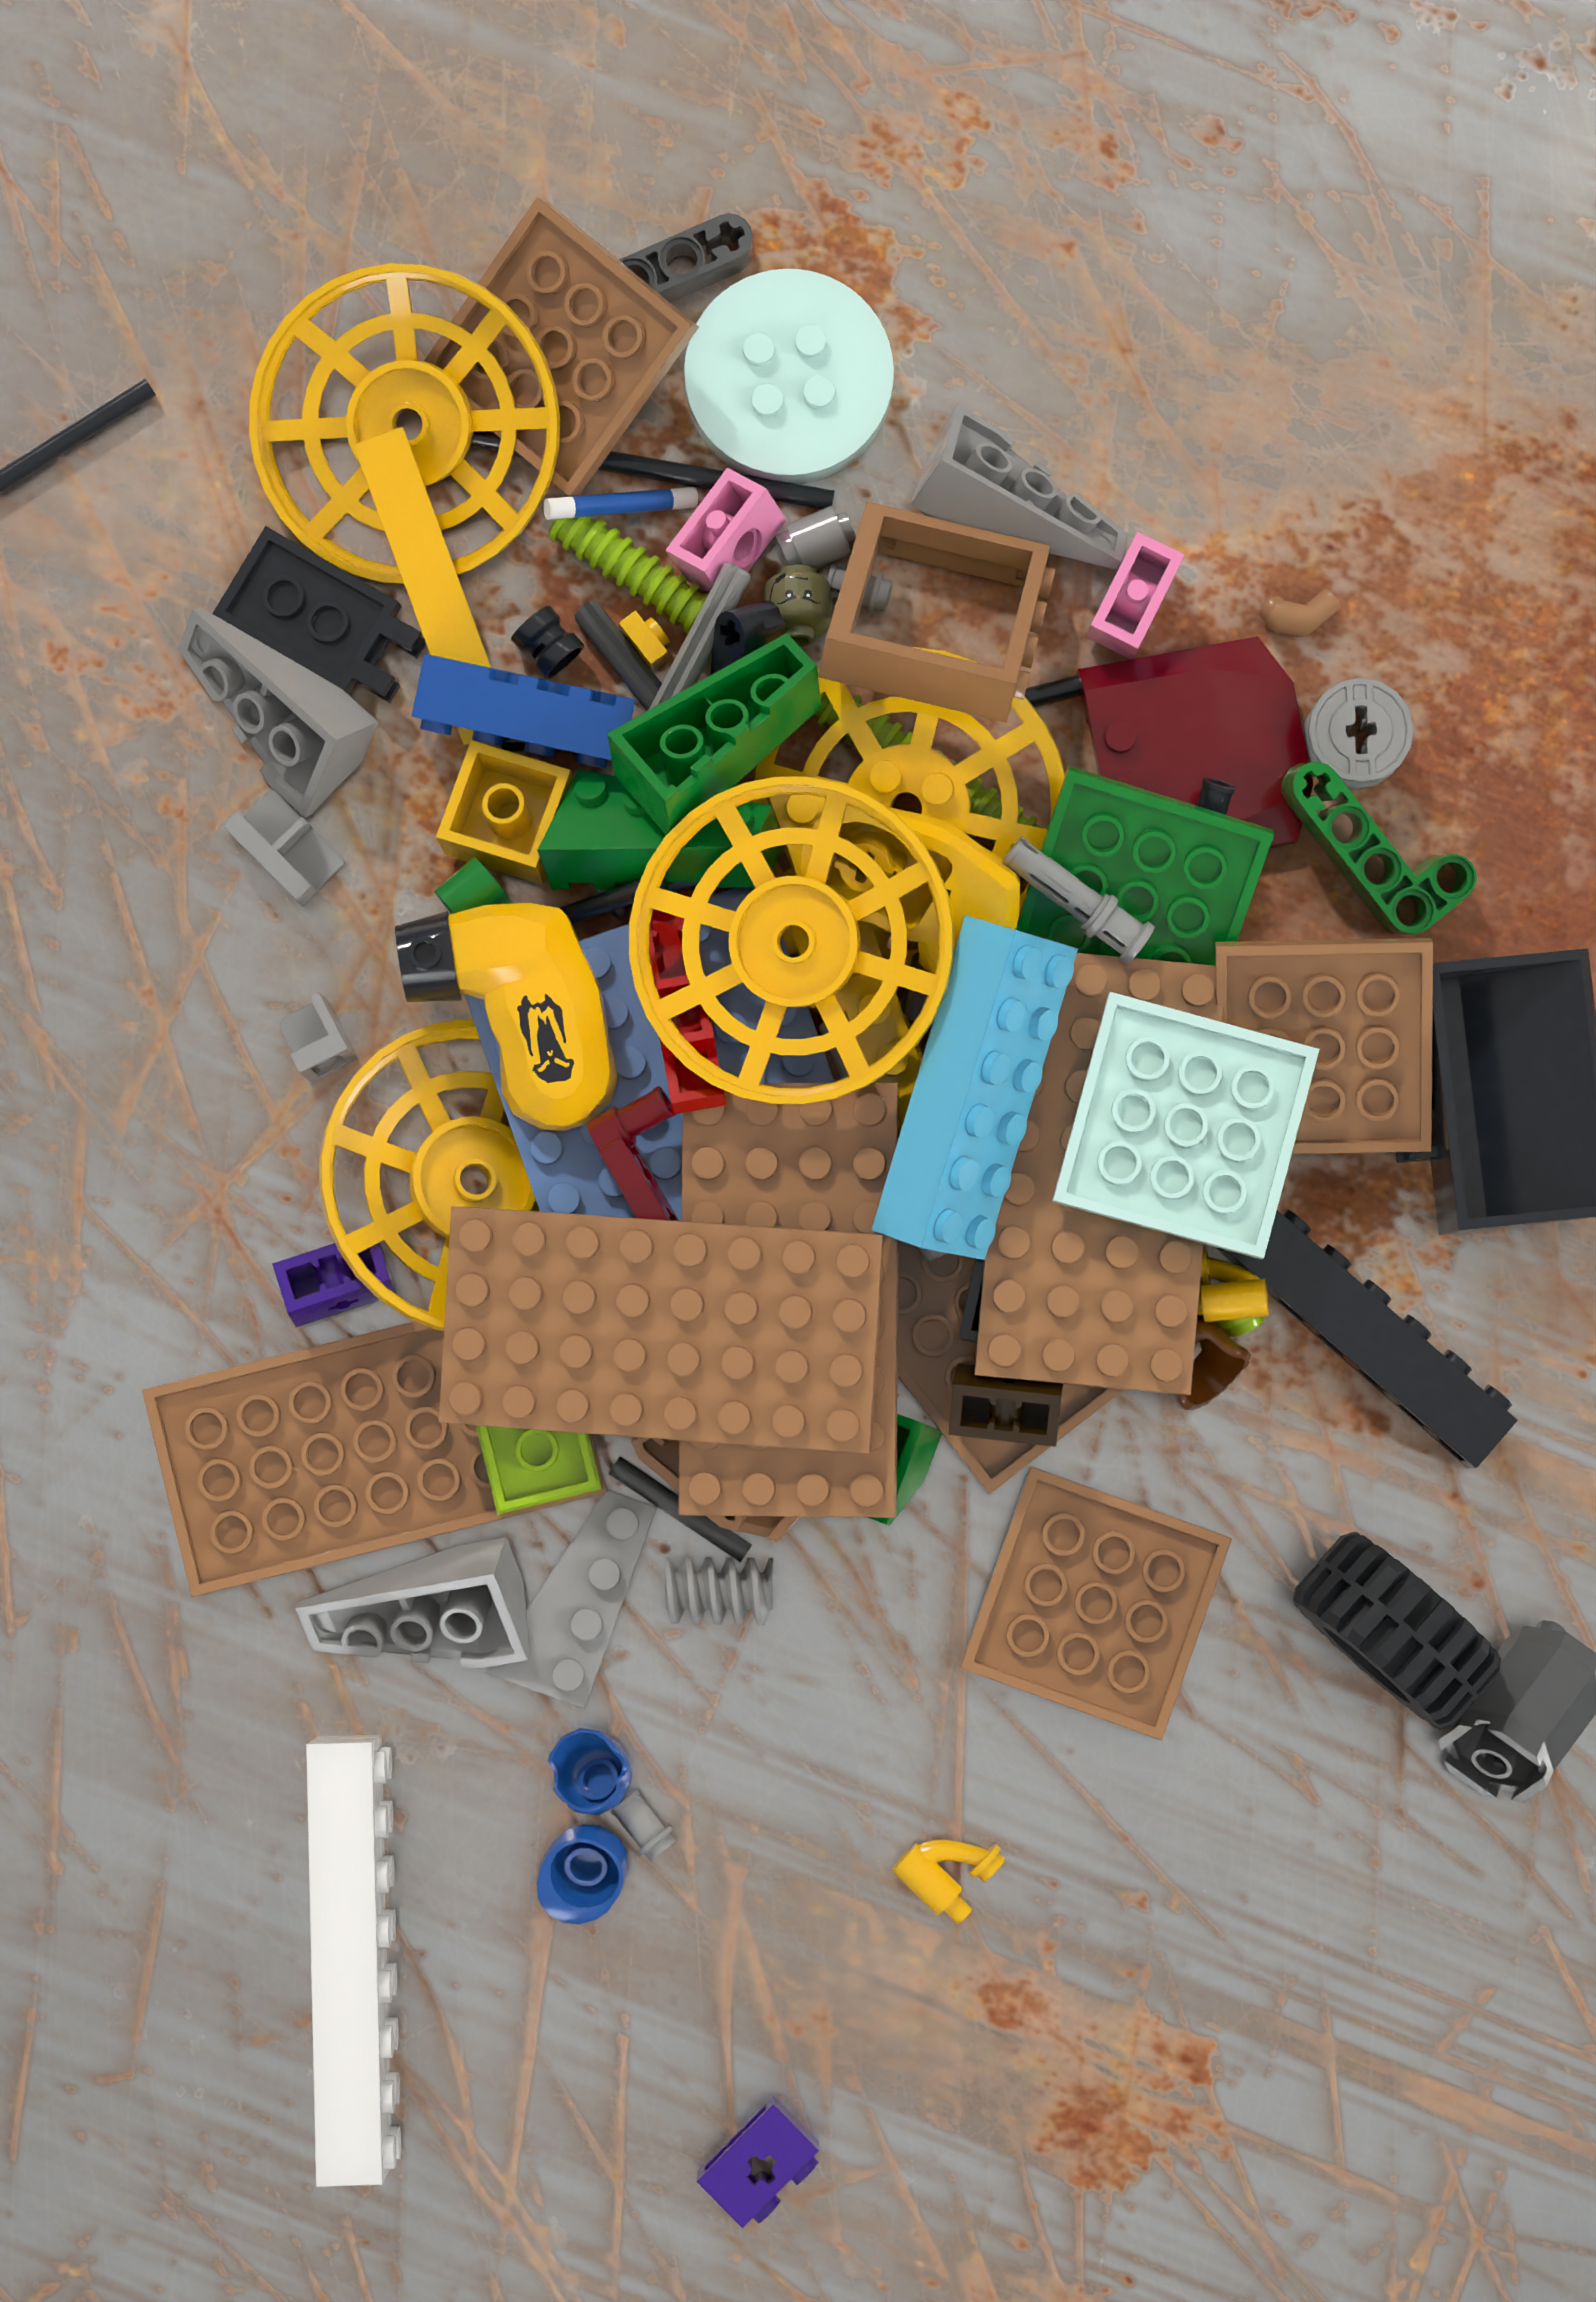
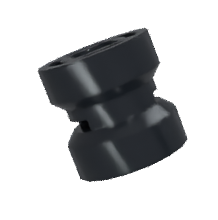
(547, 642)

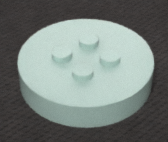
(789, 376)

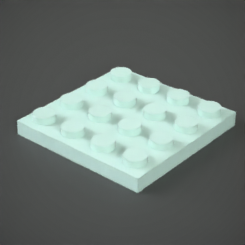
(1185, 1125)

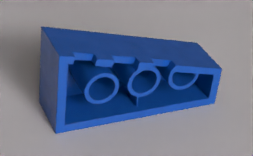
(518, 708)

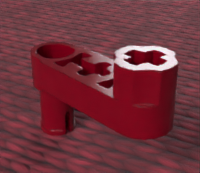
(615, 1139)

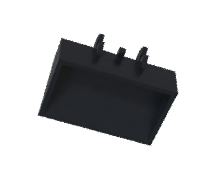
(1512, 1092)

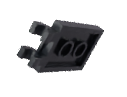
(317, 615)

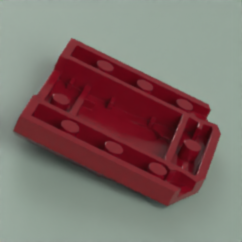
(1201, 715)

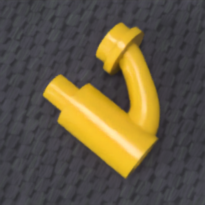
(1238, 1298)
(933, 1885)

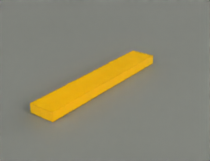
(420, 550)

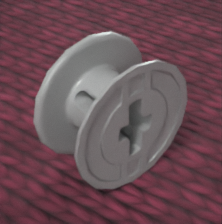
(1381, 715)

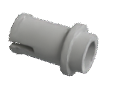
(876, 594)
(643, 1826)

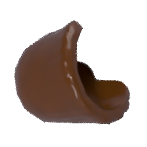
(1215, 1366)

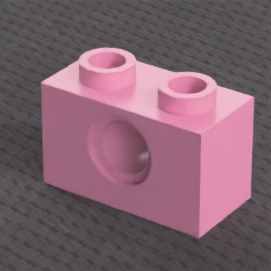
(727, 527)
(1135, 595)

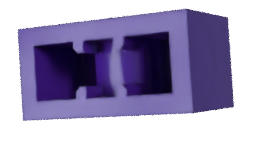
(324, 1284)
(729, 2175)

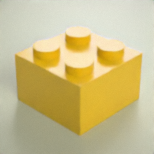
(502, 810)

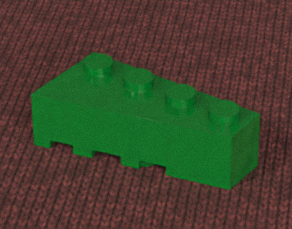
(609, 839)

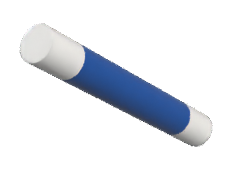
(620, 503)

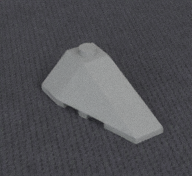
(987, 486)
(293, 718)
(443, 1606)

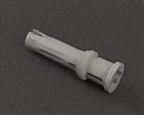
(1097, 913)

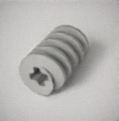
(719, 1591)

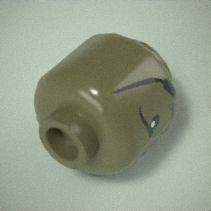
(802, 601)

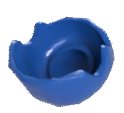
(590, 1771)

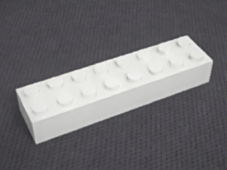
(350, 1960)

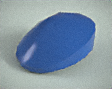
(582, 1874)

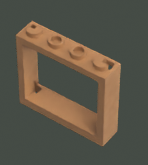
(926, 674)

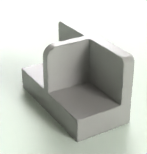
(285, 846)
(317, 1039)

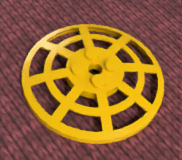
(388, 391)
(928, 772)
(757, 933)
(432, 1170)

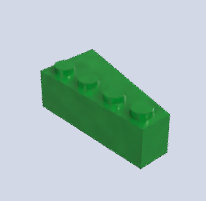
(714, 730)

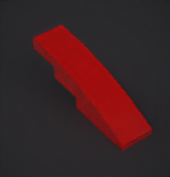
(686, 1089)

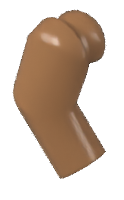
(1296, 618)

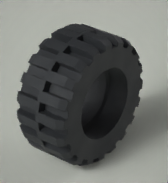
(1397, 1630)

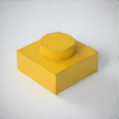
(646, 639)

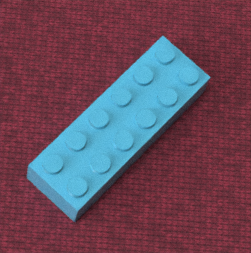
(974, 1089)

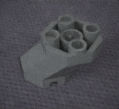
(1525, 1715)

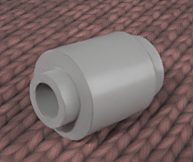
(817, 539)

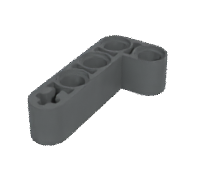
(653, 261)

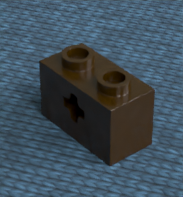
(1004, 1408)

